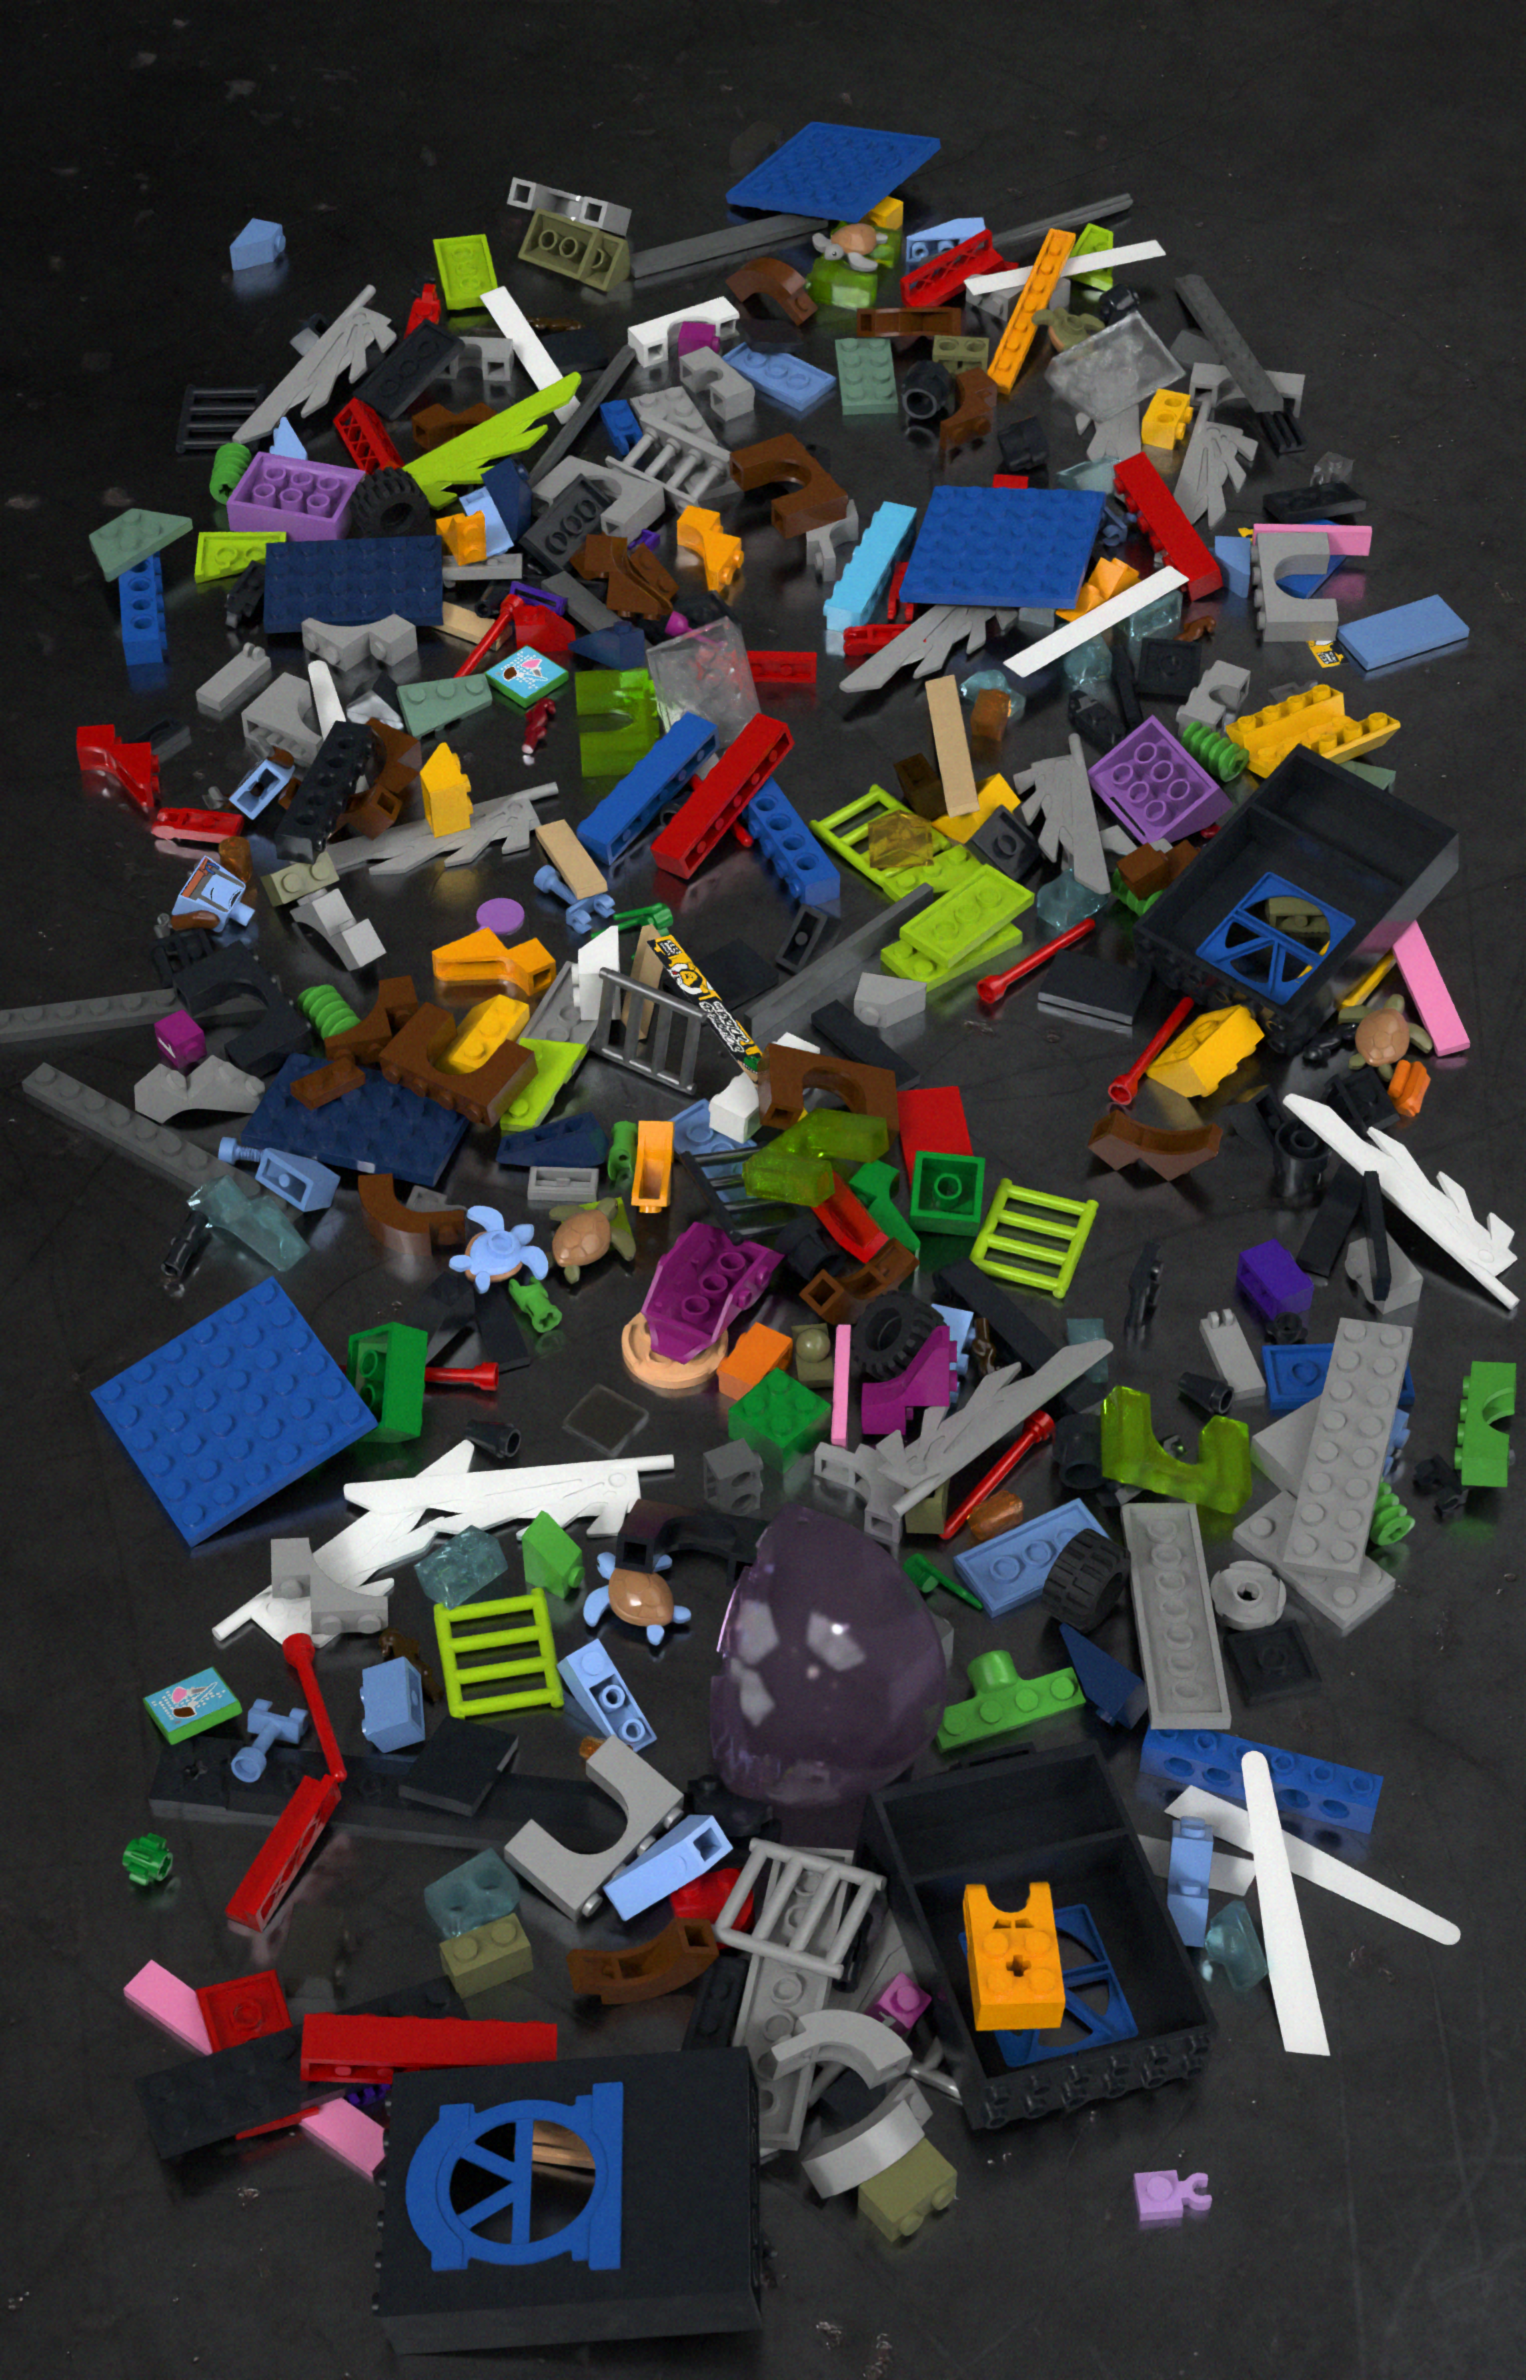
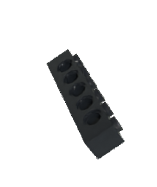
(324, 792)

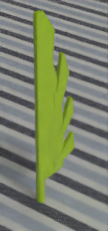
(497, 437)

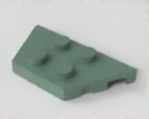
(134, 538)

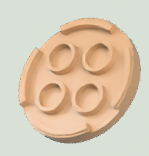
(661, 1370)

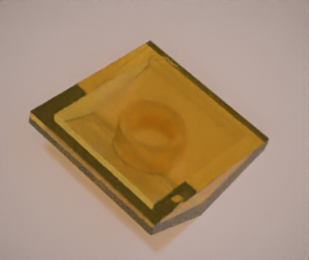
(900, 841)

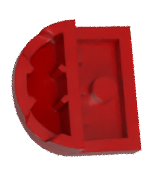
(706, 1897)

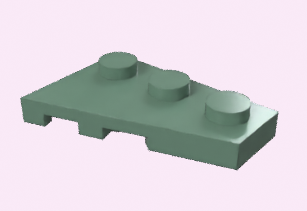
(439, 702)

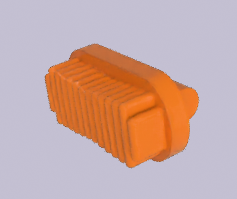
(1408, 1087)

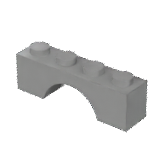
(1217, 385)

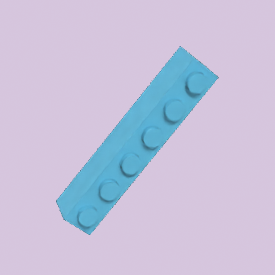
(871, 567)

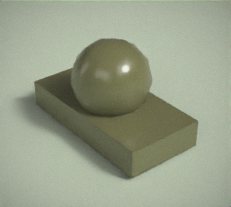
(813, 1355)

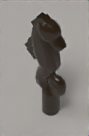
(559, 325)
(983, 1348)
(410, 1648)

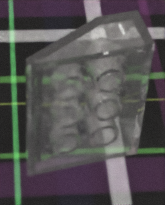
(1113, 369)
(706, 676)

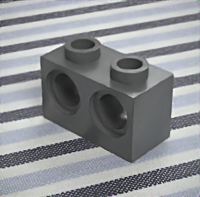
(733, 1478)

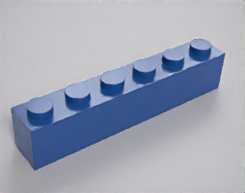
(648, 787)

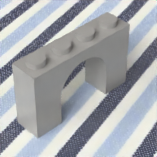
(584, 209)
(635, 500)
(1281, 615)
(577, 1879)

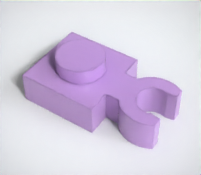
(1163, 2196)

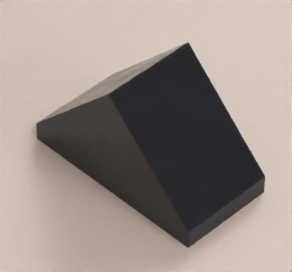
(377, 699)

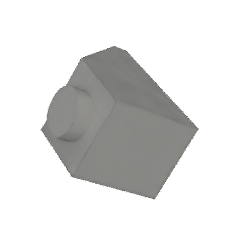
(887, 999)

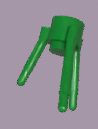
(656, 914)
(927, 1576)

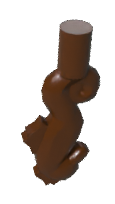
(1195, 629)

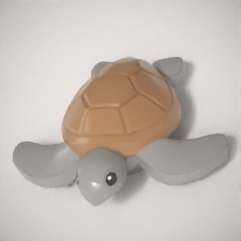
(850, 245)

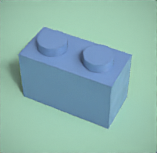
(393, 1705)

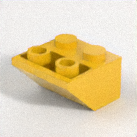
(445, 793)

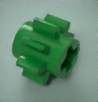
(147, 1859)

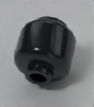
(1118, 298)

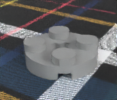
(1243, 1614)

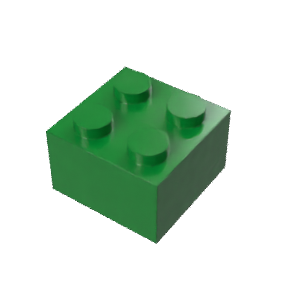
(946, 1193)
(780, 1420)

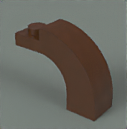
(776, 280)
(403, 1228)
(845, 1298)
(647, 1970)

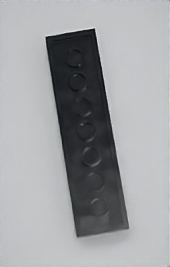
(262, 2077)

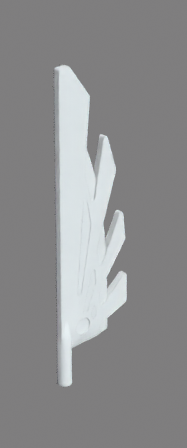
(1441, 1216)
(500, 1496)
(350, 1560)

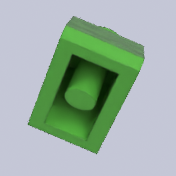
(551, 1557)

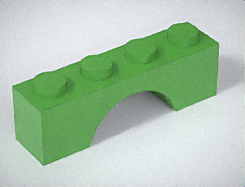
(1485, 1450)

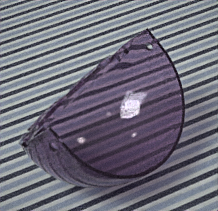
(823, 1668)

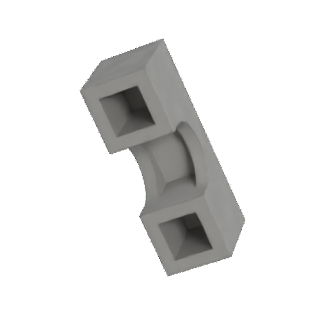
(491, 355)
(728, 390)
(1219, 690)

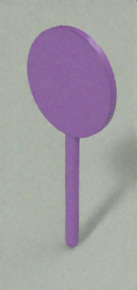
(500, 915)

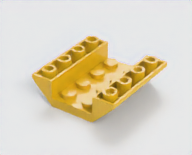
(1314, 721)

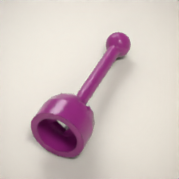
(677, 625)

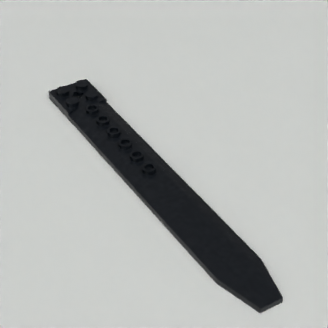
(569, 1810)

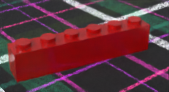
(1166, 525)
(722, 795)
(375, 2047)

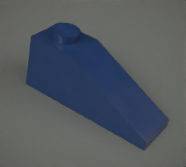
(511, 496)
(614, 646)
(563, 1143)
(1106, 1681)

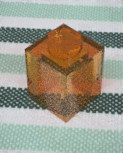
(991, 713)

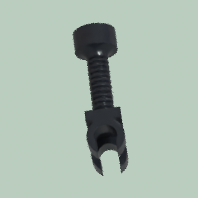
(1453, 1490)

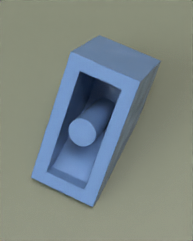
(257, 244)
(1233, 559)
(298, 1179)

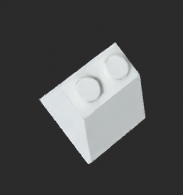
(598, 953)

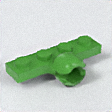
(1005, 1701)

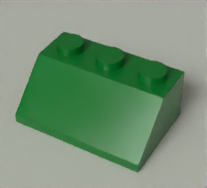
(389, 1376)

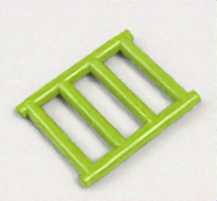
(842, 845)
(1068, 1261)
(540, 1631)

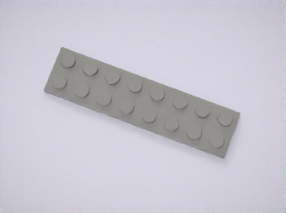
(1348, 1449)
(1174, 1617)
(782, 1993)

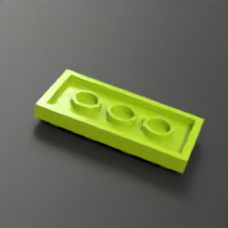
(464, 270)
(966, 916)
(916, 966)

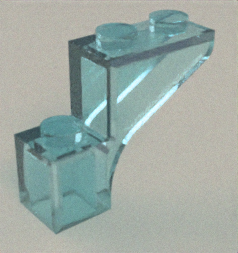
(254, 1221)

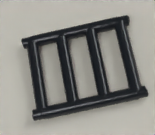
(190, 409)
(724, 1210)

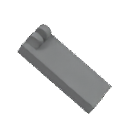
(493, 567)
(234, 677)
(1232, 1354)

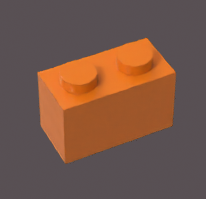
(753, 1359)

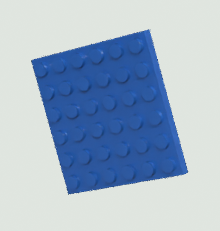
(833, 171)
(1003, 547)
(233, 1410)

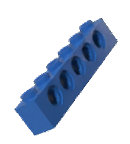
(140, 612)
(791, 846)
(1298, 1781)

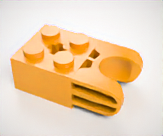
(1013, 1961)

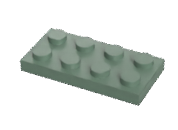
(866, 376)

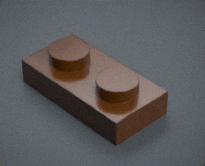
(327, 1083)

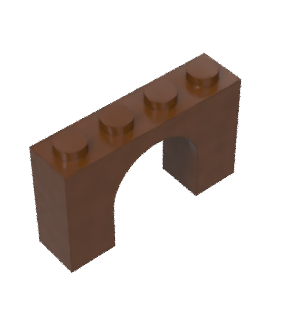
(787, 460)
(788, 1070)
(479, 1094)

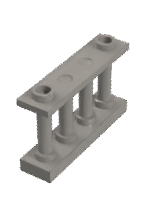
(675, 441)

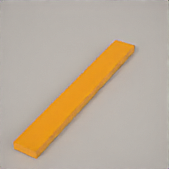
(1034, 297)

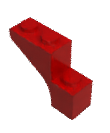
(130, 763)

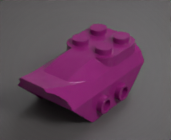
(703, 1289)

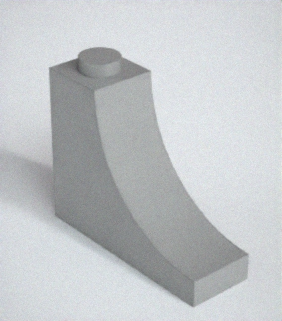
(279, 717)
(1284, 1447)

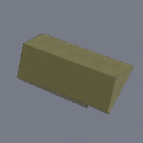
(576, 250)

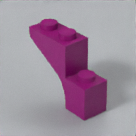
(923, 1383)

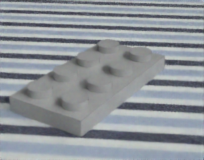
(558, 1018)
(1340, 1600)

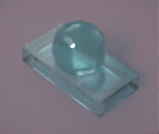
(989, 680)
(1084, 1331)
(1236, 1946)

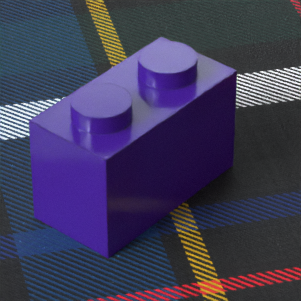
(1275, 1279)

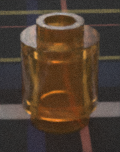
(237, 854)
(996, 1515)

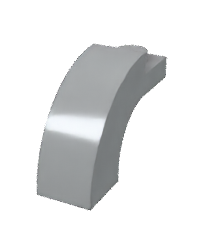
(824, 539)
(860, 1472)
(844, 2038)
(871, 2144)

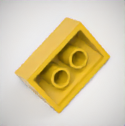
(482, 1034)
(1207, 1052)

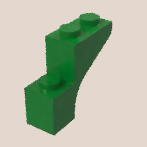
(876, 1188)

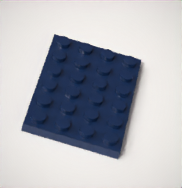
(353, 582)
(366, 1130)

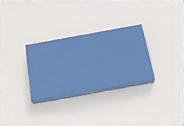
(781, 375)
(1402, 632)
(696, 1136)
(1016, 1563)

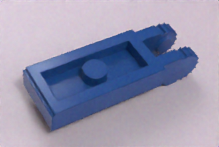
(620, 424)

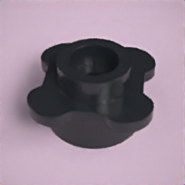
(1287, 1328)

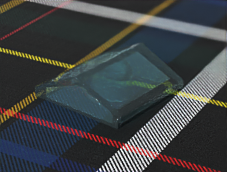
(1091, 475)

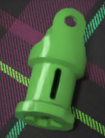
(624, 1149)
(535, 1302)

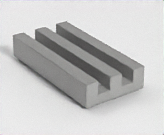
(565, 1186)

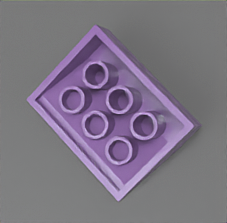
(294, 497)
(1157, 785)

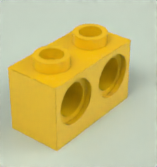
(1166, 419)

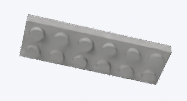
(678, 409)

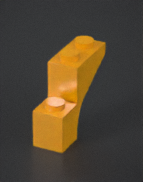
(463, 537)
(721, 552)
(1104, 584)
(485, 957)
(653, 1166)

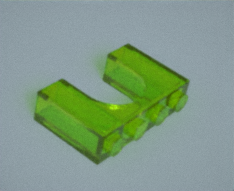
(847, 288)
(620, 693)
(792, 1164)
(1137, 1459)

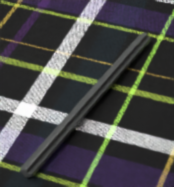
(1058, 222)
(581, 415)

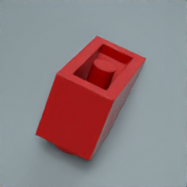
(542, 629)

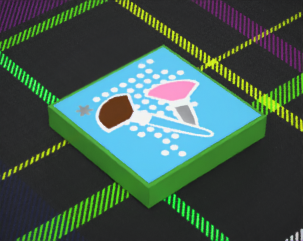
(526, 676)
(192, 1705)

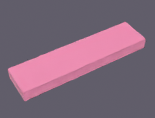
(1341, 538)
(841, 1390)

